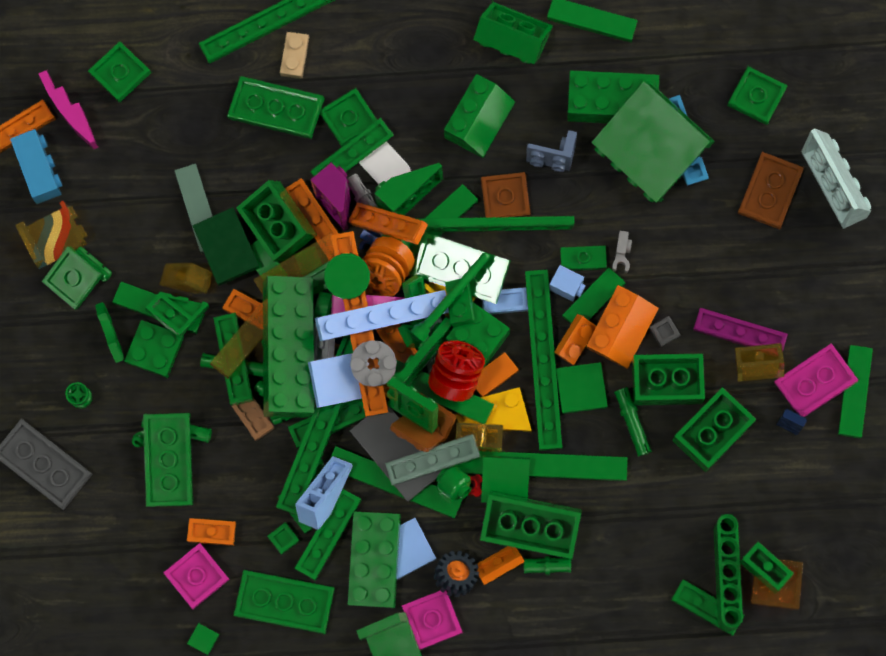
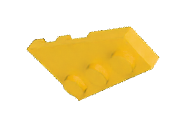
(507, 411)

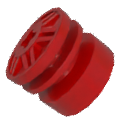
(456, 370)

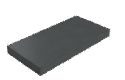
(385, 446)
(43, 464)

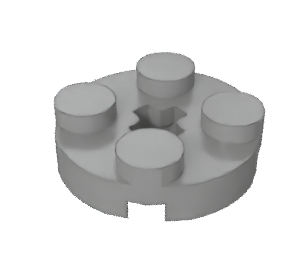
(373, 377)

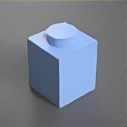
(567, 283)

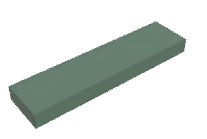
(193, 195)
(437, 459)

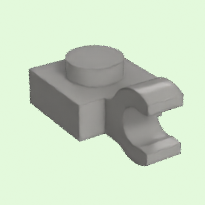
(623, 247)

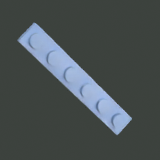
(378, 316)

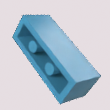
(36, 166)

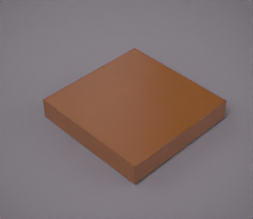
(505, 195)

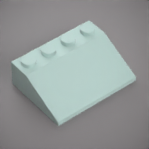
(835, 179)

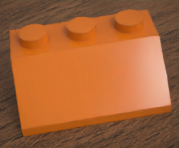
(622, 327)

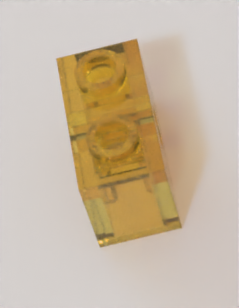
(487, 436)

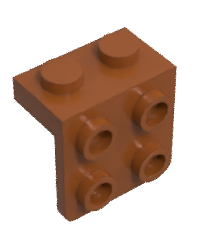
(420, 437)

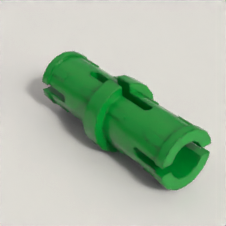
(547, 565)

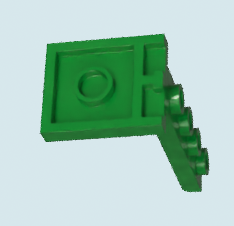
(405, 397)

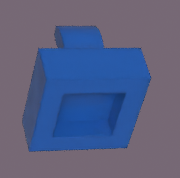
(368, 237)

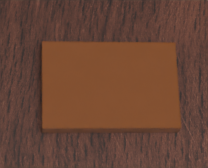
(770, 190)

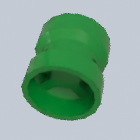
(75, 392)

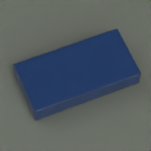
(791, 422)

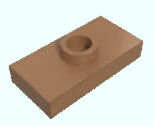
(254, 419)

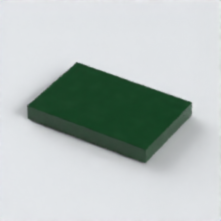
(226, 246)

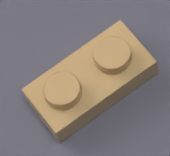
(294, 55)

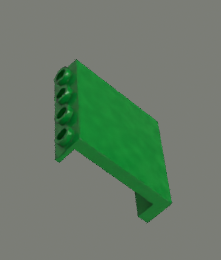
(651, 141)

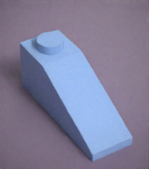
(322, 494)

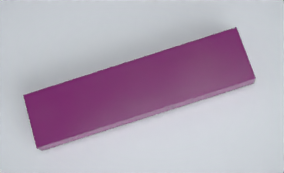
(736, 330)

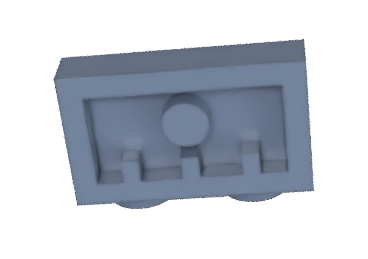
(557, 159)

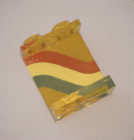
(51, 235)

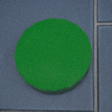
(346, 276)

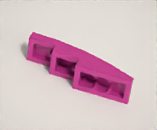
(72, 114)

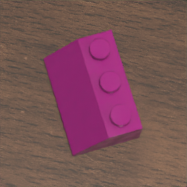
(333, 193)

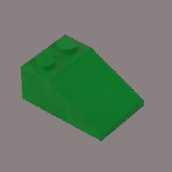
(408, 189)

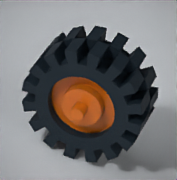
(456, 573)

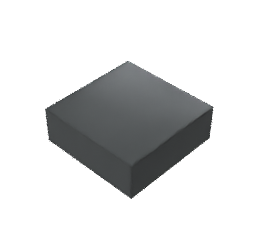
(664, 331)

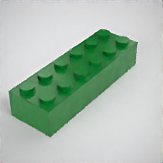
(287, 346)

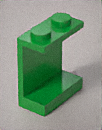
(391, 637)

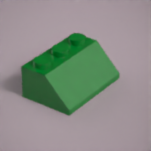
(512, 33)
(479, 116)

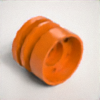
(388, 265)

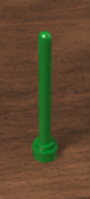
(423, 329)

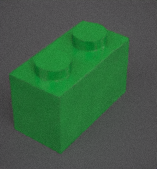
(766, 567)

